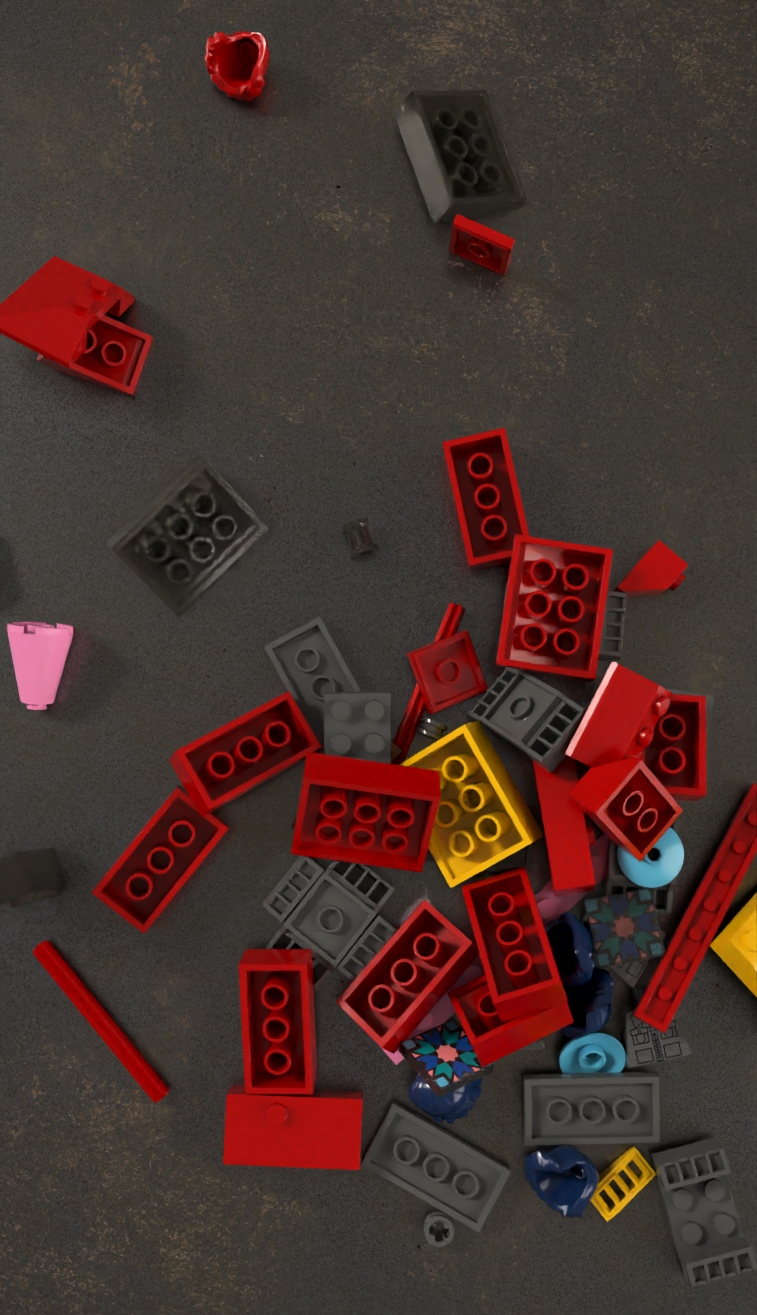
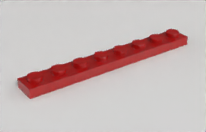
(701, 918)

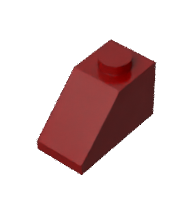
(654, 573)

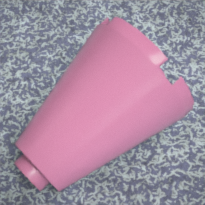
(38, 659)

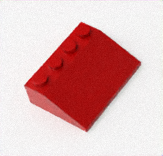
(554, 608)
(366, 812)

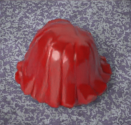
(238, 63)

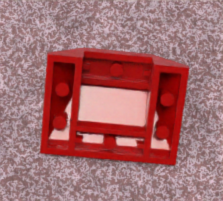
(59, 308)

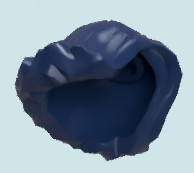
(571, 949)
(590, 1004)
(448, 1107)
(562, 1179)

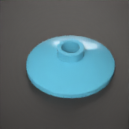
(656, 872)
(592, 1055)

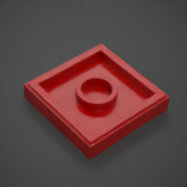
(481, 244)
(447, 671)

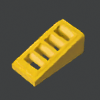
(620, 1200)

